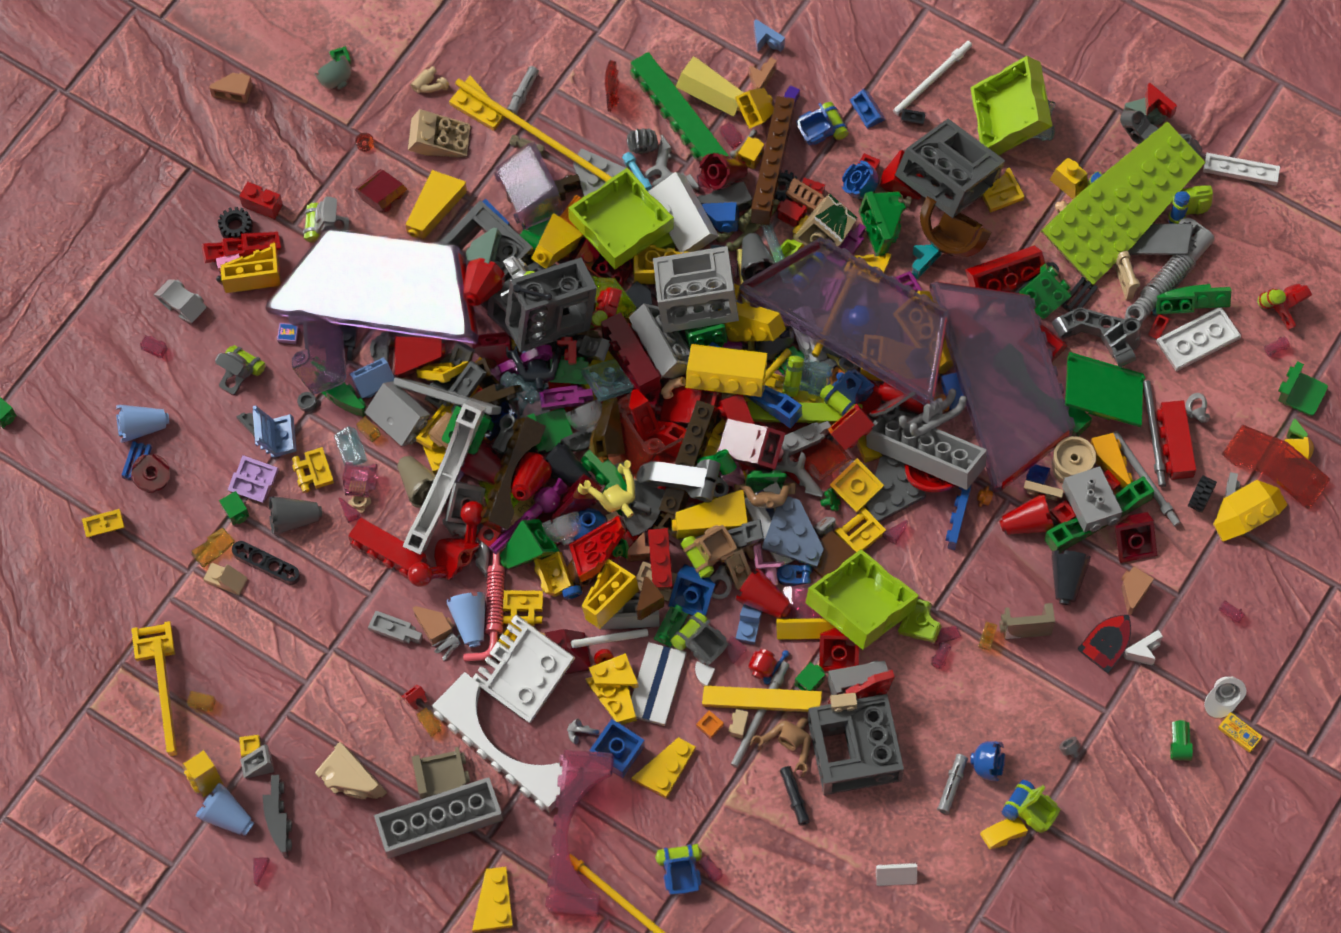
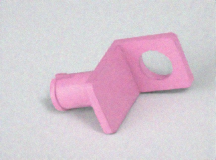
(770, 567)

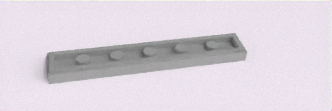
(442, 394)

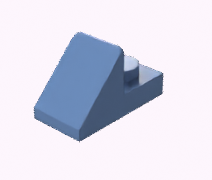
(764, 34)
(748, 625)

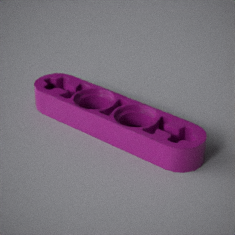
(541, 352)

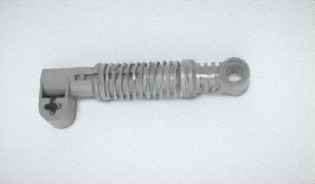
(1173, 273)

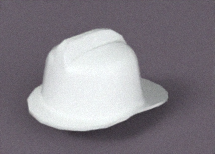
(1224, 696)

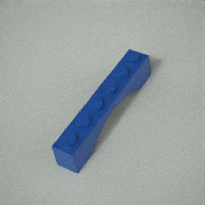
(777, 404)

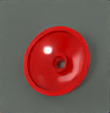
(926, 481)

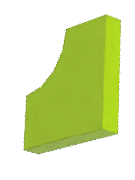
(920, 623)

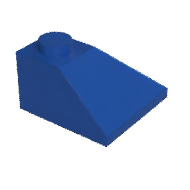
(692, 591)

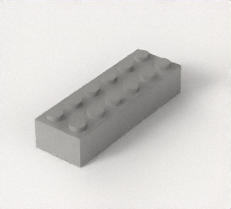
(931, 452)
(438, 817)

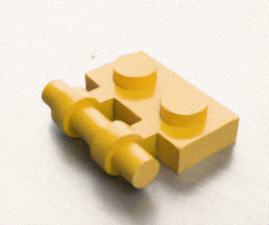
(318, 468)
(523, 602)

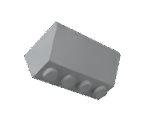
(667, 349)

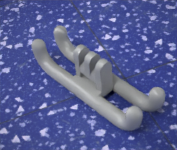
(933, 414)

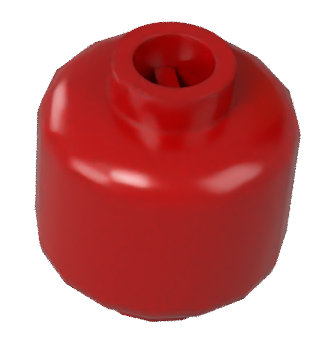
(762, 664)

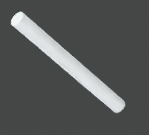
(609, 638)

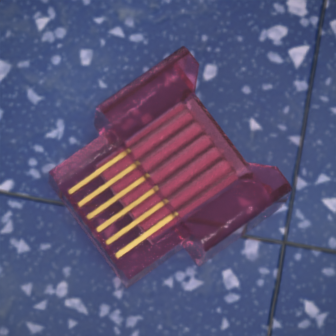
(359, 479)

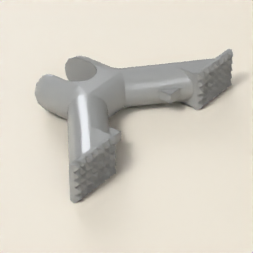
(661, 165)
(798, 469)
(483, 551)

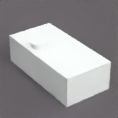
(691, 224)

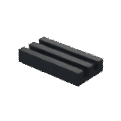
(1082, 281)

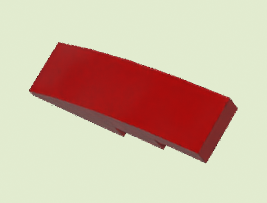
(243, 246)

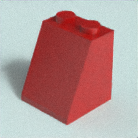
(415, 353)

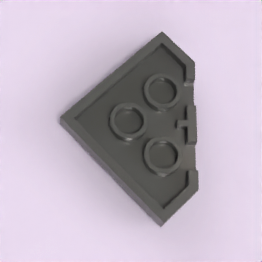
(897, 490)

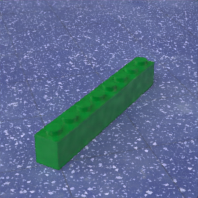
(674, 107)

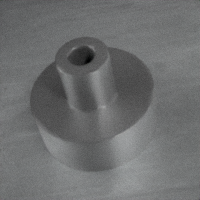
(1070, 747)

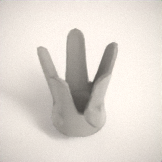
(451, 641)

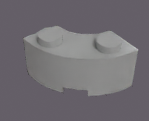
(175, 296)

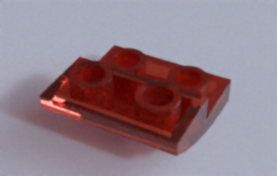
(611, 85)

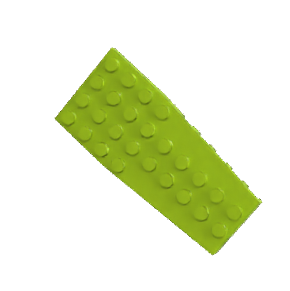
(1123, 202)

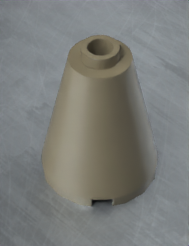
(416, 479)

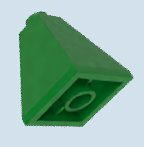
(527, 544)

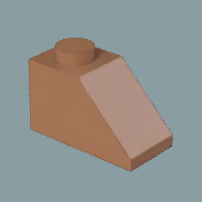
(232, 87)
(1134, 588)
(433, 624)

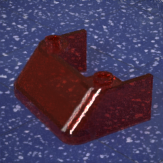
(636, 449)

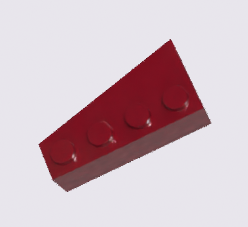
(630, 354)

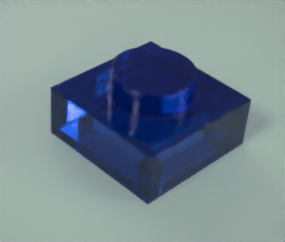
(1038, 474)

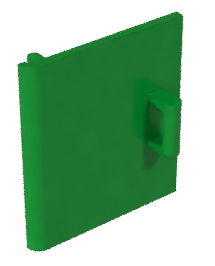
(1104, 389)

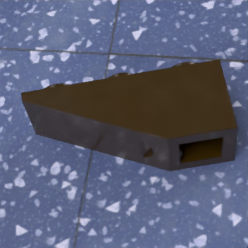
(608, 432)

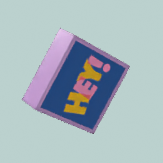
(287, 333)

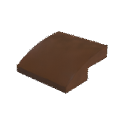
(833, 554)

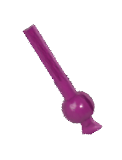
(545, 500)

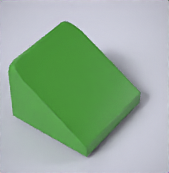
(1296, 431)

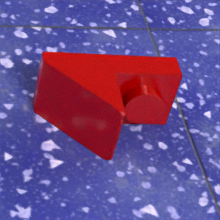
(1156, 99)

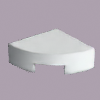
(704, 673)

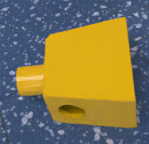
(755, 106)
(1070, 178)

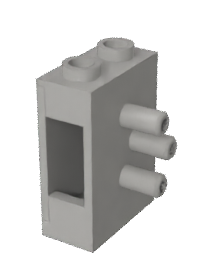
(397, 413)
(1092, 499)

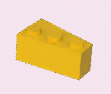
(252, 272)
(755, 324)
(610, 593)
(202, 774)

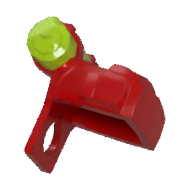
(1284, 300)
(607, 306)

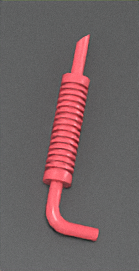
(494, 607)

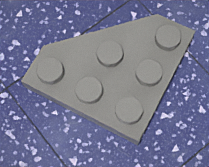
(590, 181)

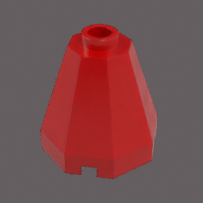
(482, 281)

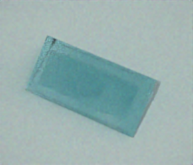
(350, 446)

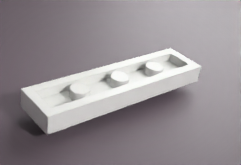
(1241, 169)

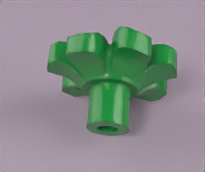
(831, 500)

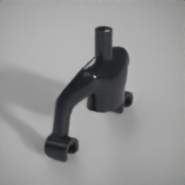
(537, 369)

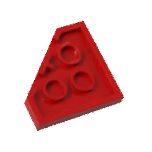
(595, 547)
(875, 685)

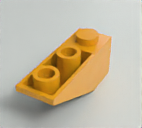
(1110, 458)

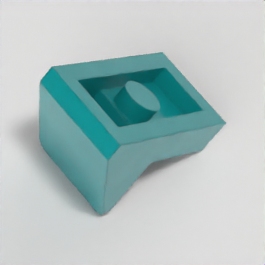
(926, 257)

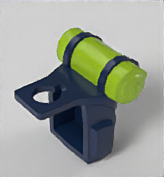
(848, 392)

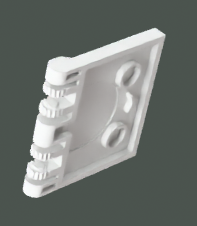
(526, 670)

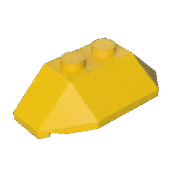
(1248, 509)

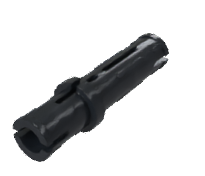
(797, 803)

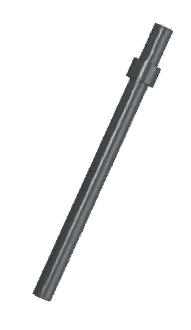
(1159, 466)

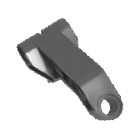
(1140, 128)
(1120, 338)
(697, 480)

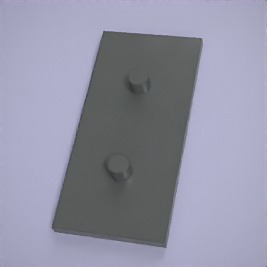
(1164, 240)

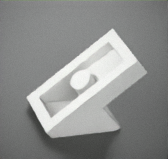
(1140, 651)

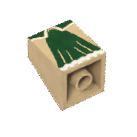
(828, 220)

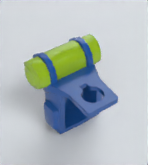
(822, 123)
(680, 868)

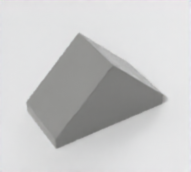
(257, 762)

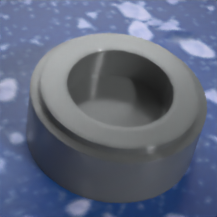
(307, 401)

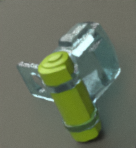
(806, 376)

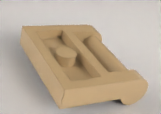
(1126, 275)

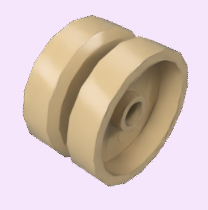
(1072, 457)

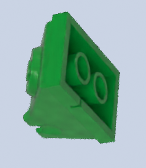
(882, 219)

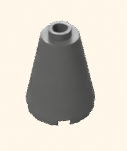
(754, 256)
(292, 514)

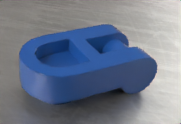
(787, 574)

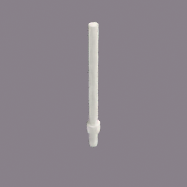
(956, 55)

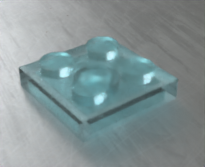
(607, 380)

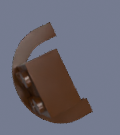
(955, 235)

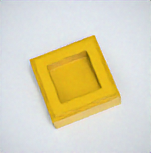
(249, 744)

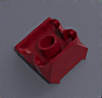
(380, 190)

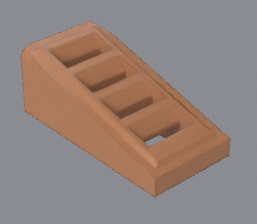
(815, 197)

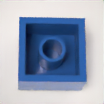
(622, 744)

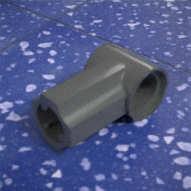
(506, 425)

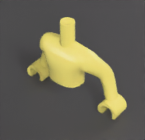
(614, 497)

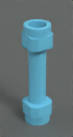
(629, 160)

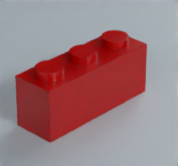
(660, 558)

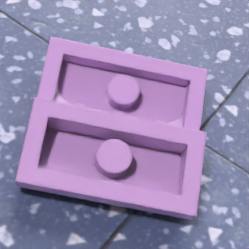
(253, 479)

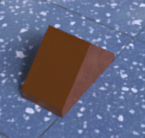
(649, 600)

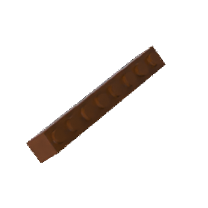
(772, 160)

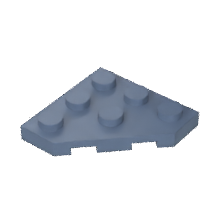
(793, 534)

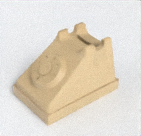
(347, 774)

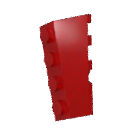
(1006, 271)

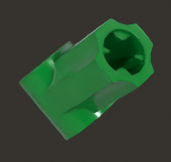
(723, 457)
(1180, 746)

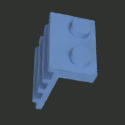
(274, 435)

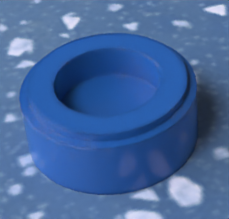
(572, 592)

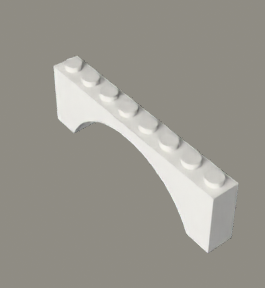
(433, 506)
(459, 711)

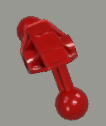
(451, 553)

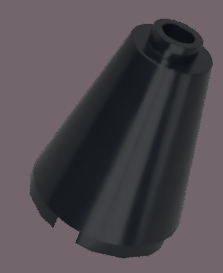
(565, 464)
(1068, 574)

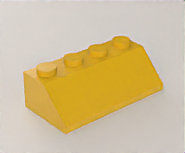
(726, 370)

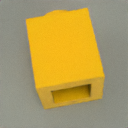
(751, 152)

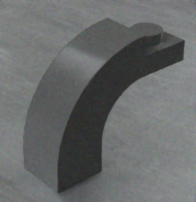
(460, 354)

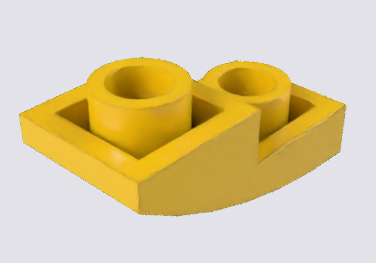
(1002, 832)

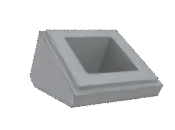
(824, 526)

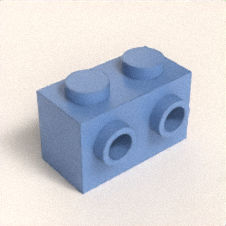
(371, 377)

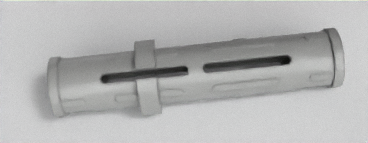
(519, 96)
(959, 763)

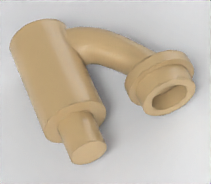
(421, 83)

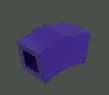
(792, 92)

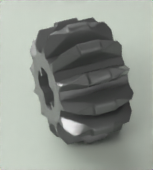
(642, 141)

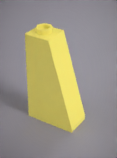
(709, 86)

